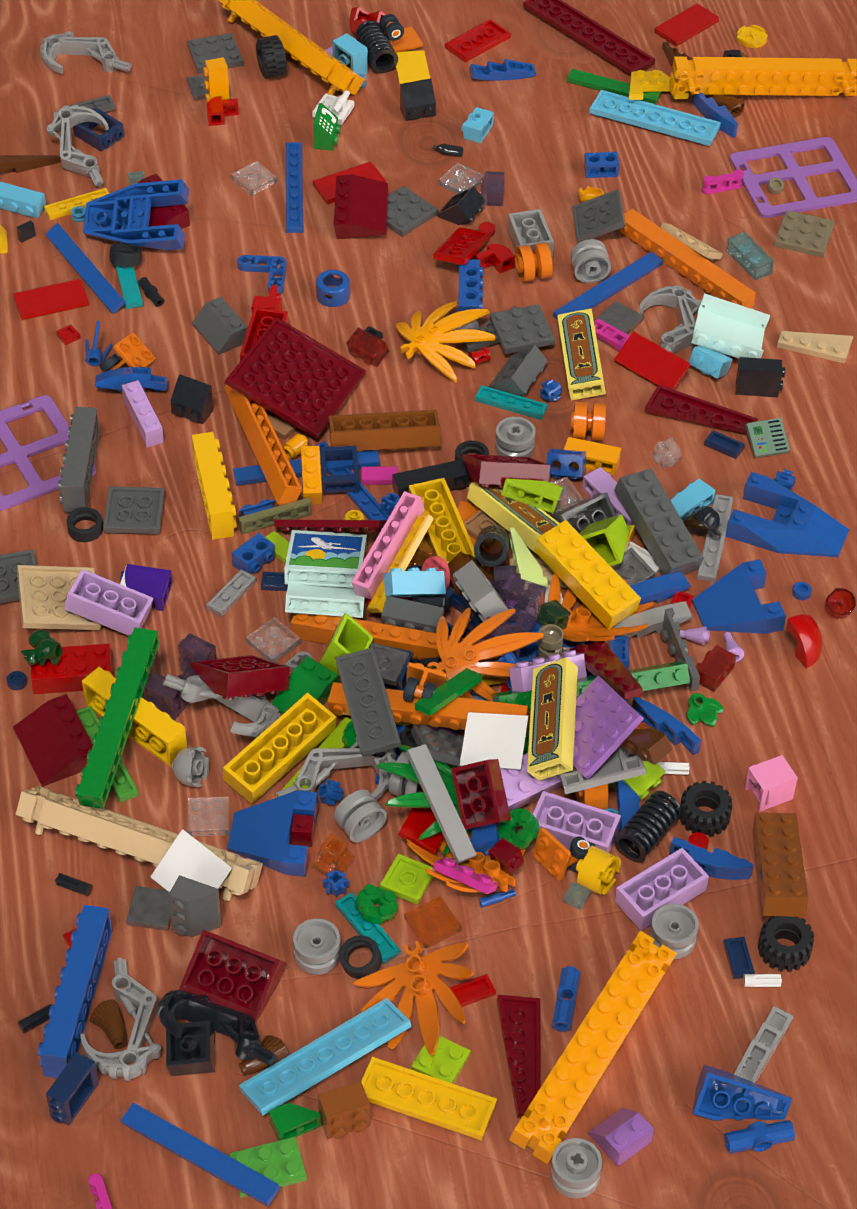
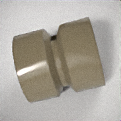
(552, 641)

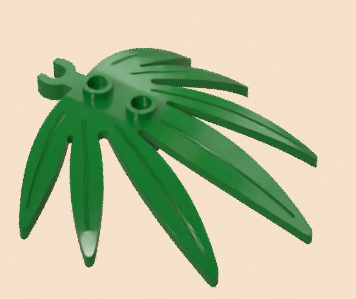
(418, 799)

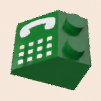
(325, 129)

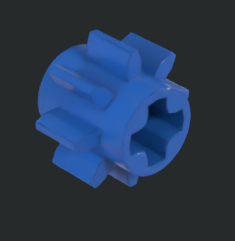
(550, 390)
(785, 478)
(389, 502)
(330, 792)
(335, 883)

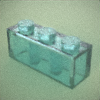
(750, 256)

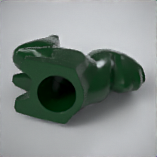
(44, 648)

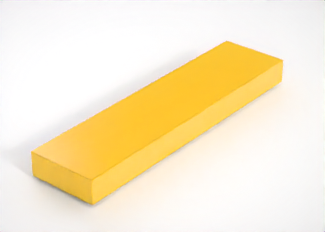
(64, 207)

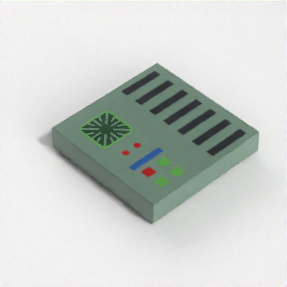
(767, 438)

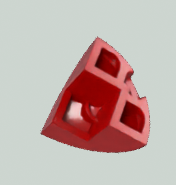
(360, 15)
(809, 638)

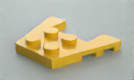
(650, 81)

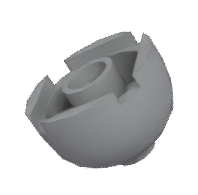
(191, 766)

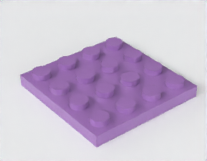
(600, 725)

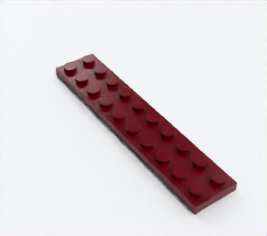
(591, 34)

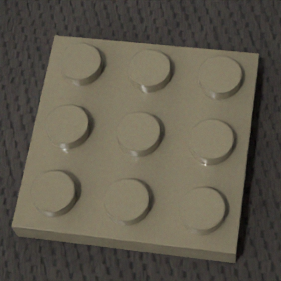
(804, 233)

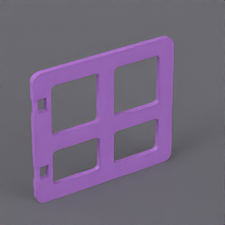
(797, 174)
(19, 454)

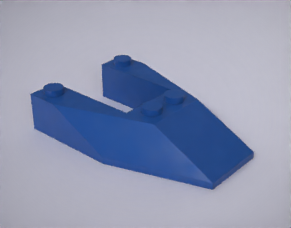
(126, 215)
(796, 526)

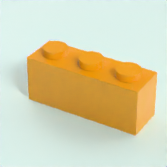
(216, 79)
(597, 455)
(311, 474)

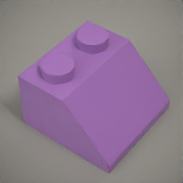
(622, 1135)

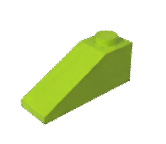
(534, 493)

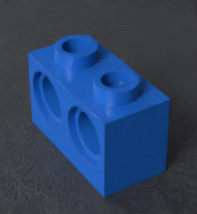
(601, 164)
(565, 457)
(253, 554)

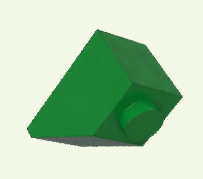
(293, 1120)

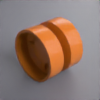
(533, 261)
(584, 421)

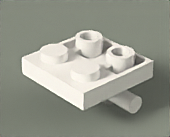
(338, 105)

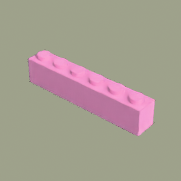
(387, 545)

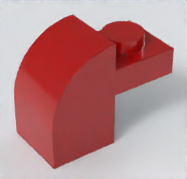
(218, 109)
(497, 256)
(272, 302)

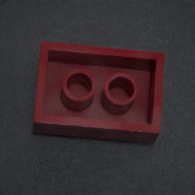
(481, 794)

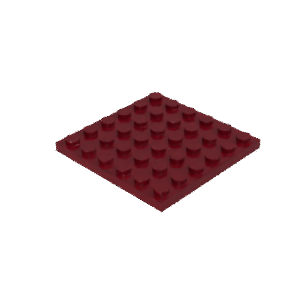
(295, 377)

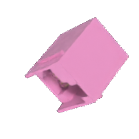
(771, 782)

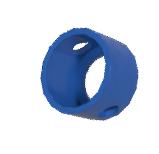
(340, 294)

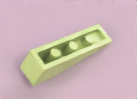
(524, 560)

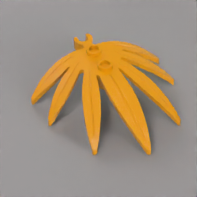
(427, 338)

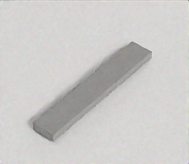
(714, 544)
(441, 803)

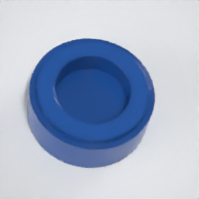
(801, 591)

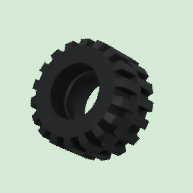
(271, 56)
(709, 796)
(786, 956)

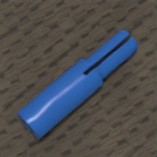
(495, 898)

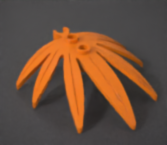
(582, 624)
(464, 655)
(481, 865)
(420, 980)

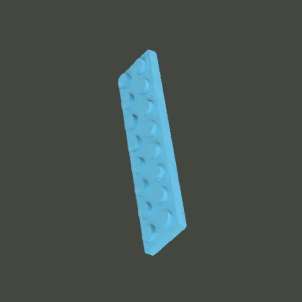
(655, 117)
(324, 1056)

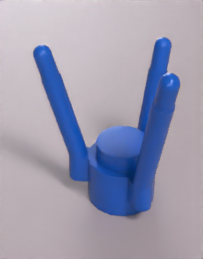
(94, 356)

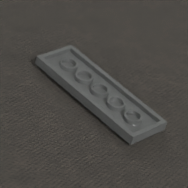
(368, 702)

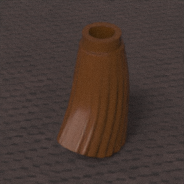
(734, 105)
(109, 1019)
(272, 1044)

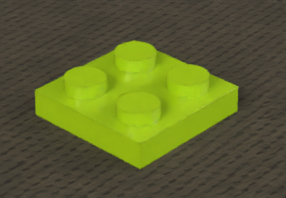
(407, 879)
(445, 1063)

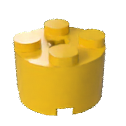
(598, 870)

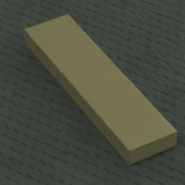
(266, 517)

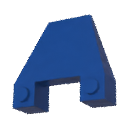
(734, 605)
(265, 832)

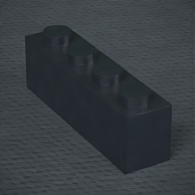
(453, 473)

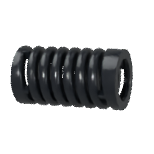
(380, 51)
(486, 558)
(648, 826)

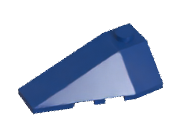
(728, 1096)

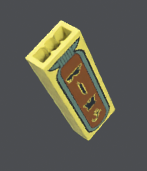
(581, 354)
(526, 519)
(552, 719)

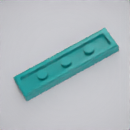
(129, 286)
(511, 402)
(387, 947)

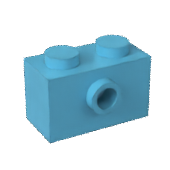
(478, 125)
(710, 361)

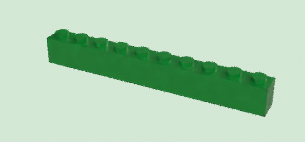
(648, 677)
(117, 719)

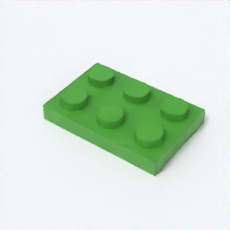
(276, 1161)

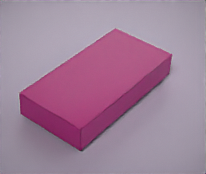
(378, 475)

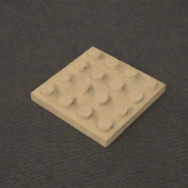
(44, 596)

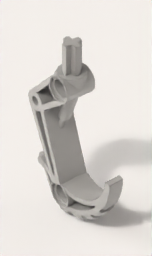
(87, 46)
(76, 161)
(685, 305)
(255, 709)
(322, 761)
(134, 998)

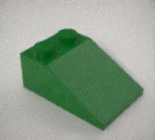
(306, 678)

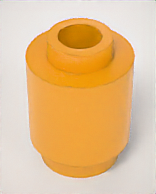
(293, 446)

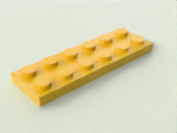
(428, 1098)

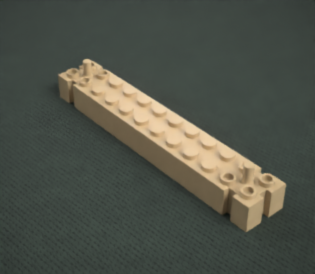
(123, 834)

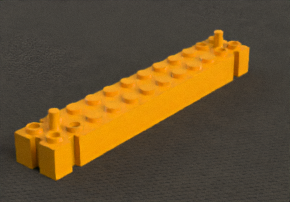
(297, 44)
(764, 76)
(592, 1047)

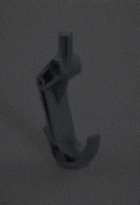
(195, 1008)

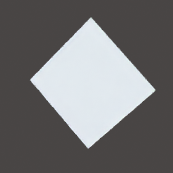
(494, 738)
(191, 860)

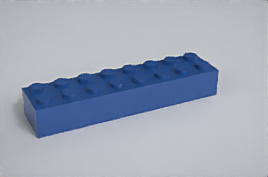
(76, 989)

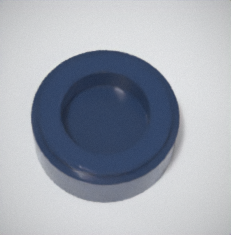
(16, 680)

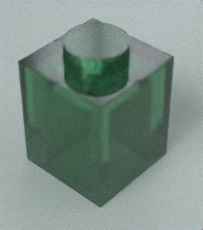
(553, 613)

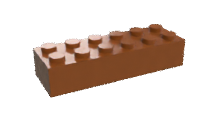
(386, 430)
(780, 864)

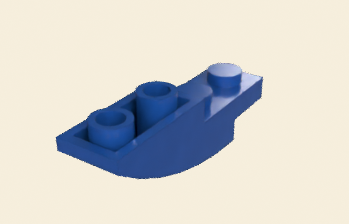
(115, 378)
(717, 864)

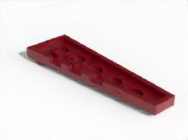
(685, 407)
(338, 525)
(604, 663)
(522, 1041)

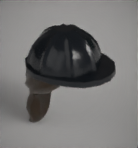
(705, 518)

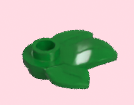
(704, 712)

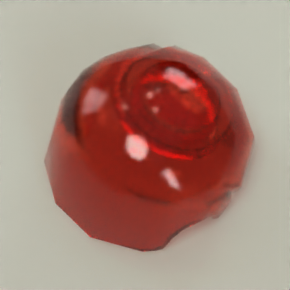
(840, 603)

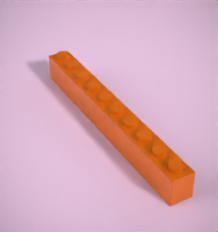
(686, 260)
(266, 447)
(321, 627)
(451, 716)

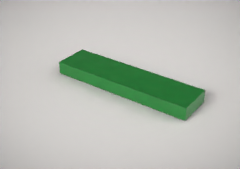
(448, 691)

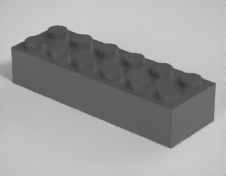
(79, 458)
(658, 523)

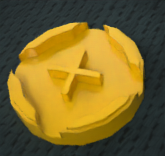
(752, 36)

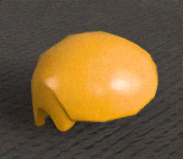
(589, 193)

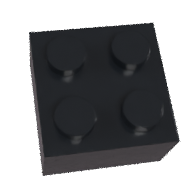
(193, 1051)

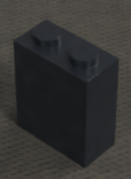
(759, 377)

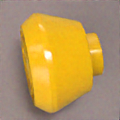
(354, 515)

